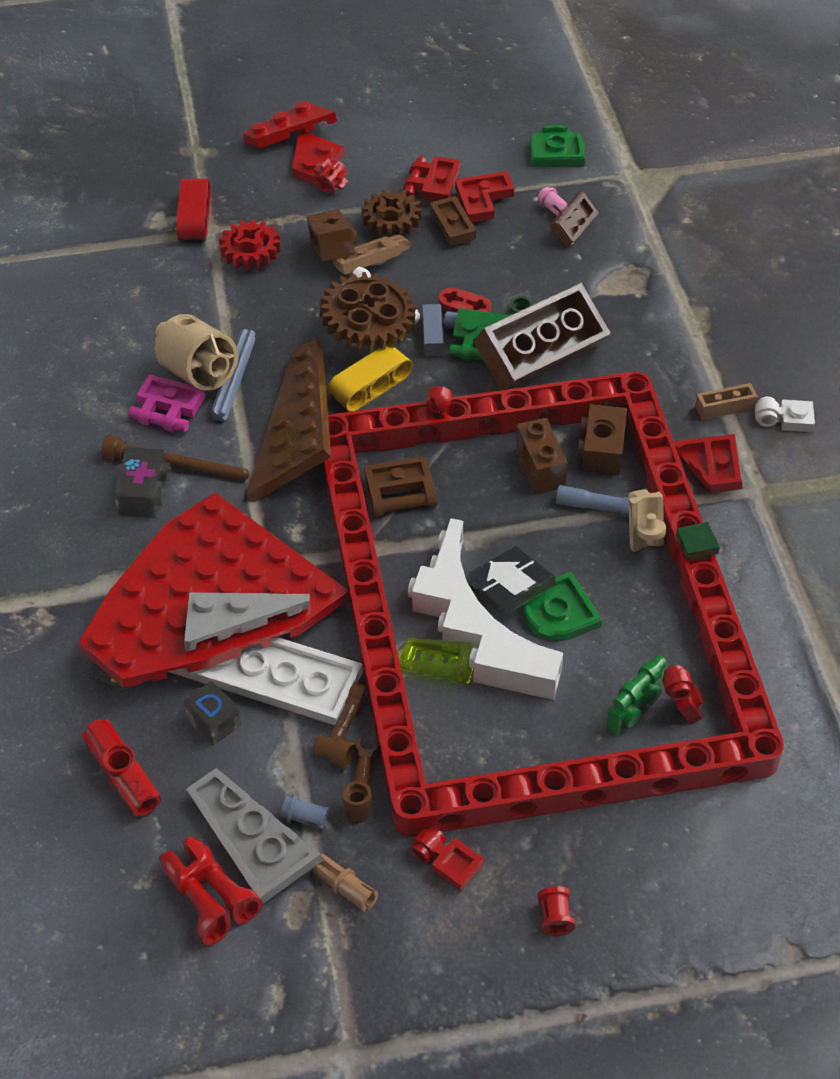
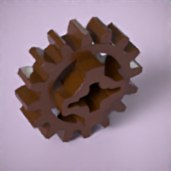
(389, 213)

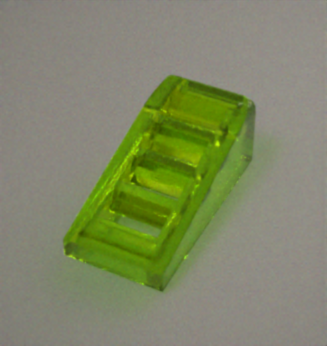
(454, 670)

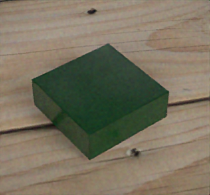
(697, 541)

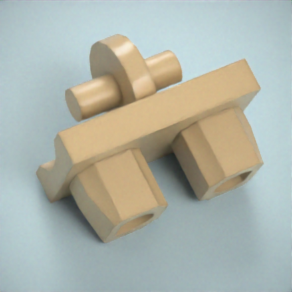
(646, 519)

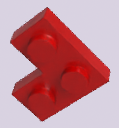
(478, 191)

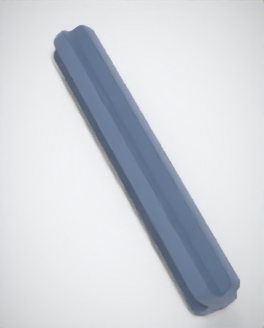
(227, 392)

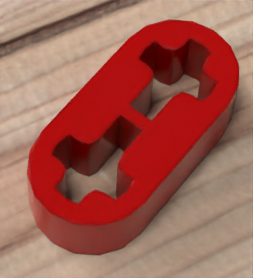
(454, 298)

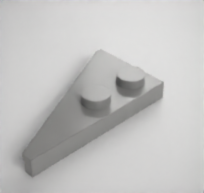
(235, 613)

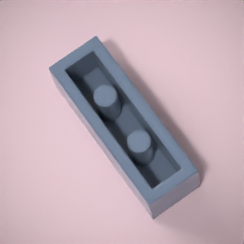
(432, 330)

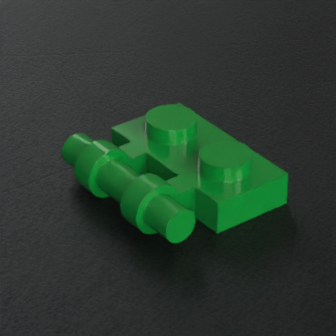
(467, 327)
(636, 695)

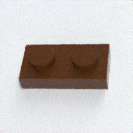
(453, 220)

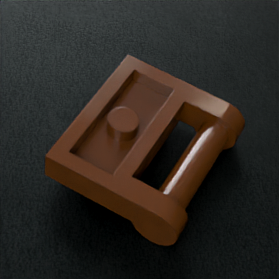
(397, 478)

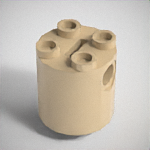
(195, 351)

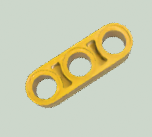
(369, 378)

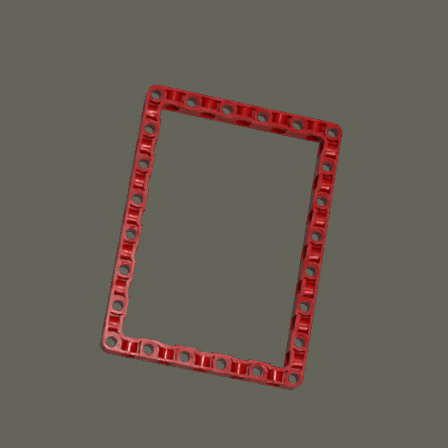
(585, 780)

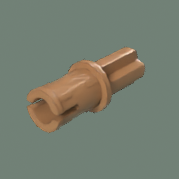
(346, 883)

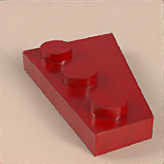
(297, 119)

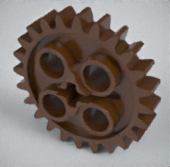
(367, 311)

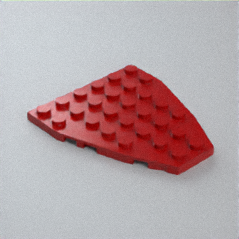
(202, 550)

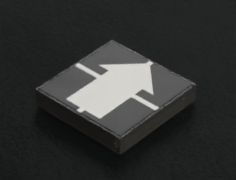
(510, 580)

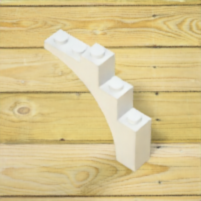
(497, 653)

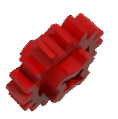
(250, 244)

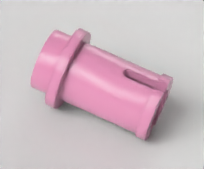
(549, 198)

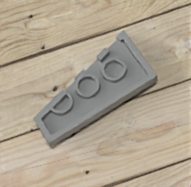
(256, 841)

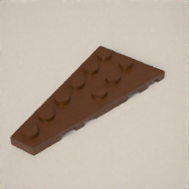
(298, 426)

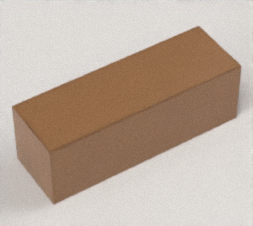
(726, 401)

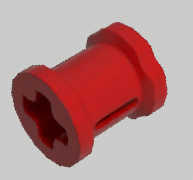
(555, 911)

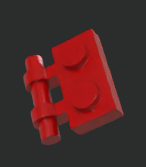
(439, 179)

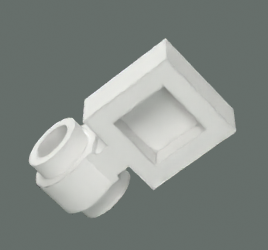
(792, 414)

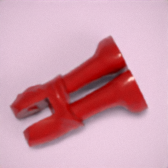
(213, 918)

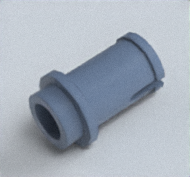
(304, 812)

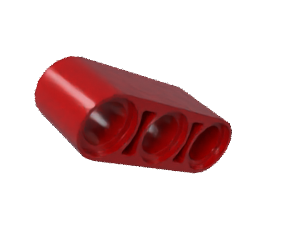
(193, 209)

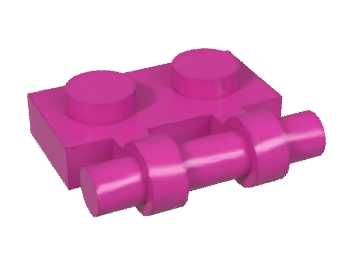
(169, 396)

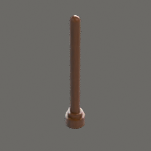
(114, 449)

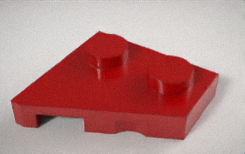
(310, 152)

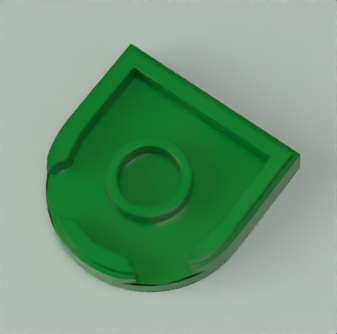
(556, 147)
(562, 611)

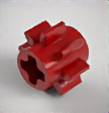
(330, 176)

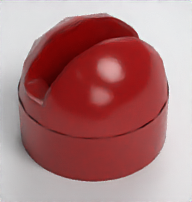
(438, 399)

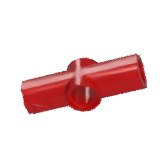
(129, 781)

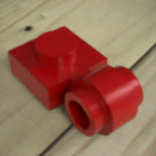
(680, 688)
(453, 862)

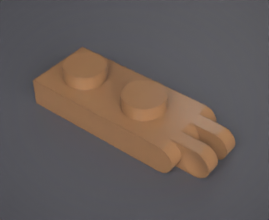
(372, 253)

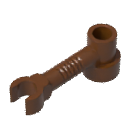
(335, 747)
(357, 794)

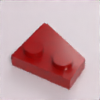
(713, 461)

